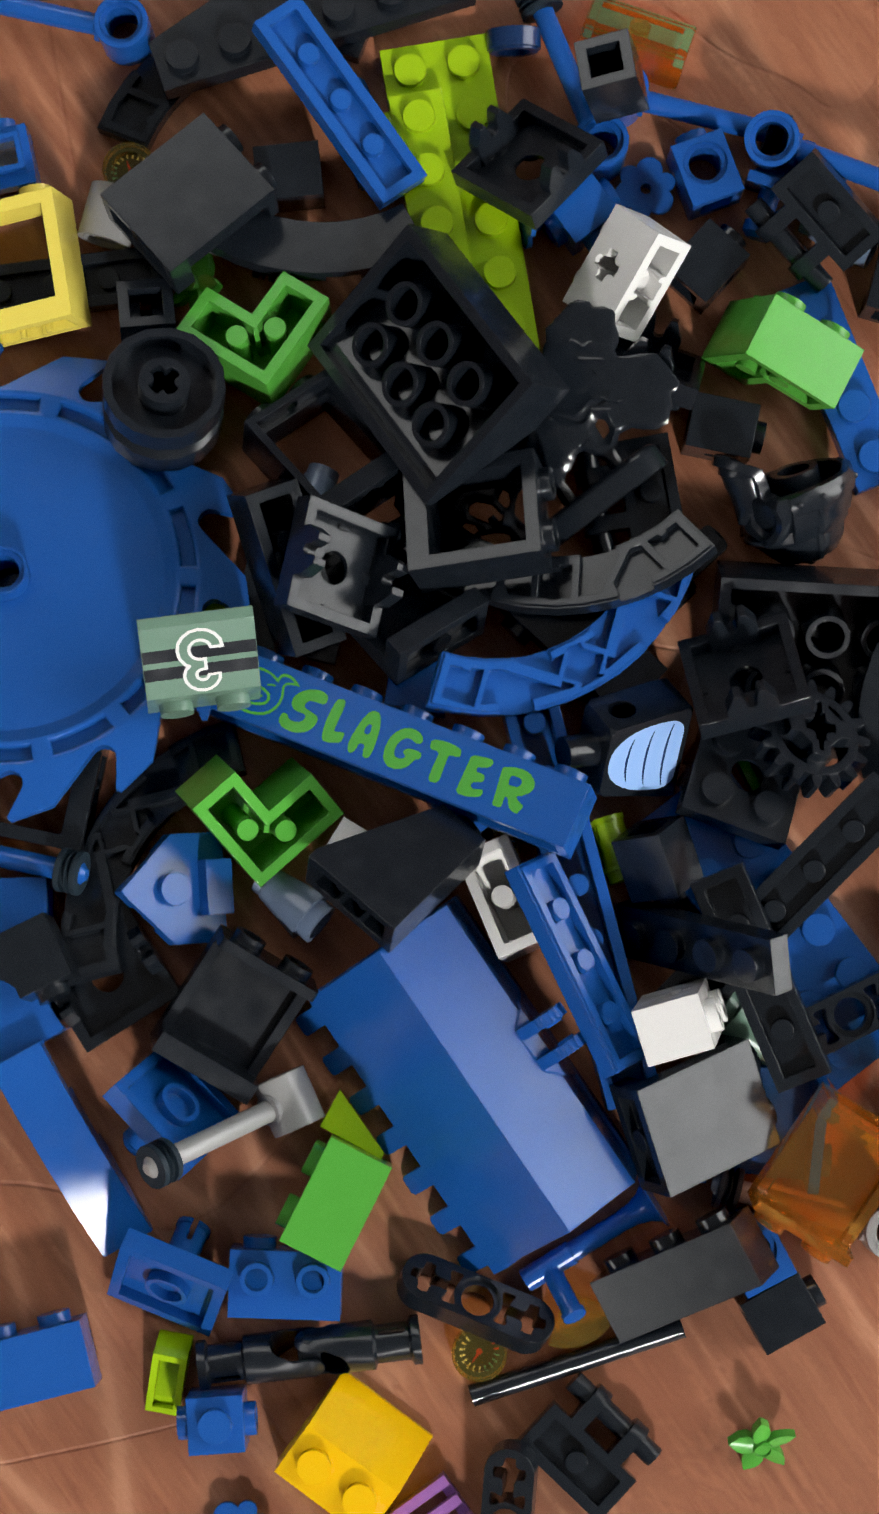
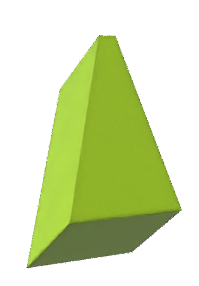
(346, 1123)
(168, 1372)

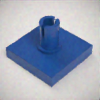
(166, 1102)
(171, 1277)

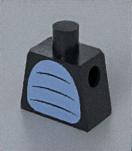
(630, 740)

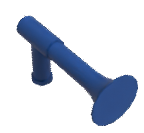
(552, 1265)

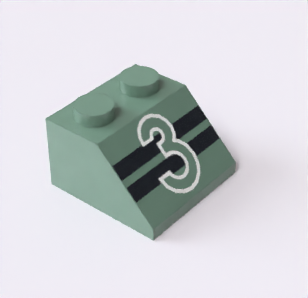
(199, 661)

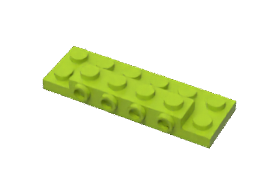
(432, 102)

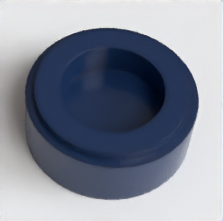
(513, 40)

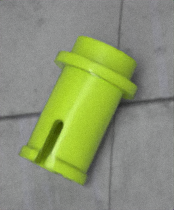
(605, 831)

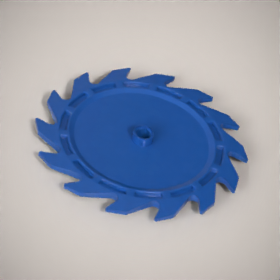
(92, 557)

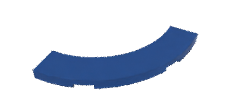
(558, 674)

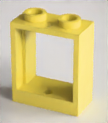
(70, 305)

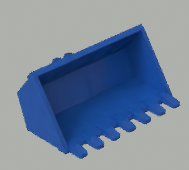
(473, 1088)

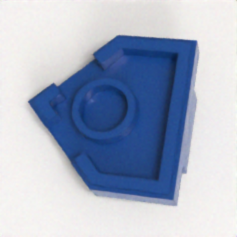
(182, 888)

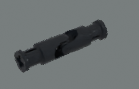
(321, 1350)

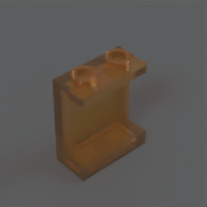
(822, 1177)

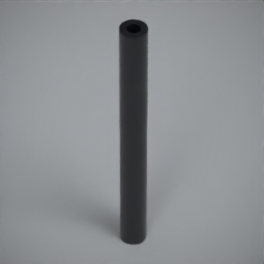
(571, 1363)

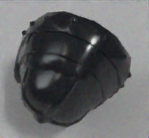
(793, 510)

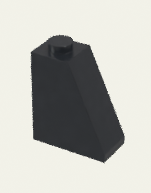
(397, 871)

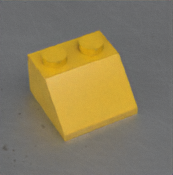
(353, 1450)

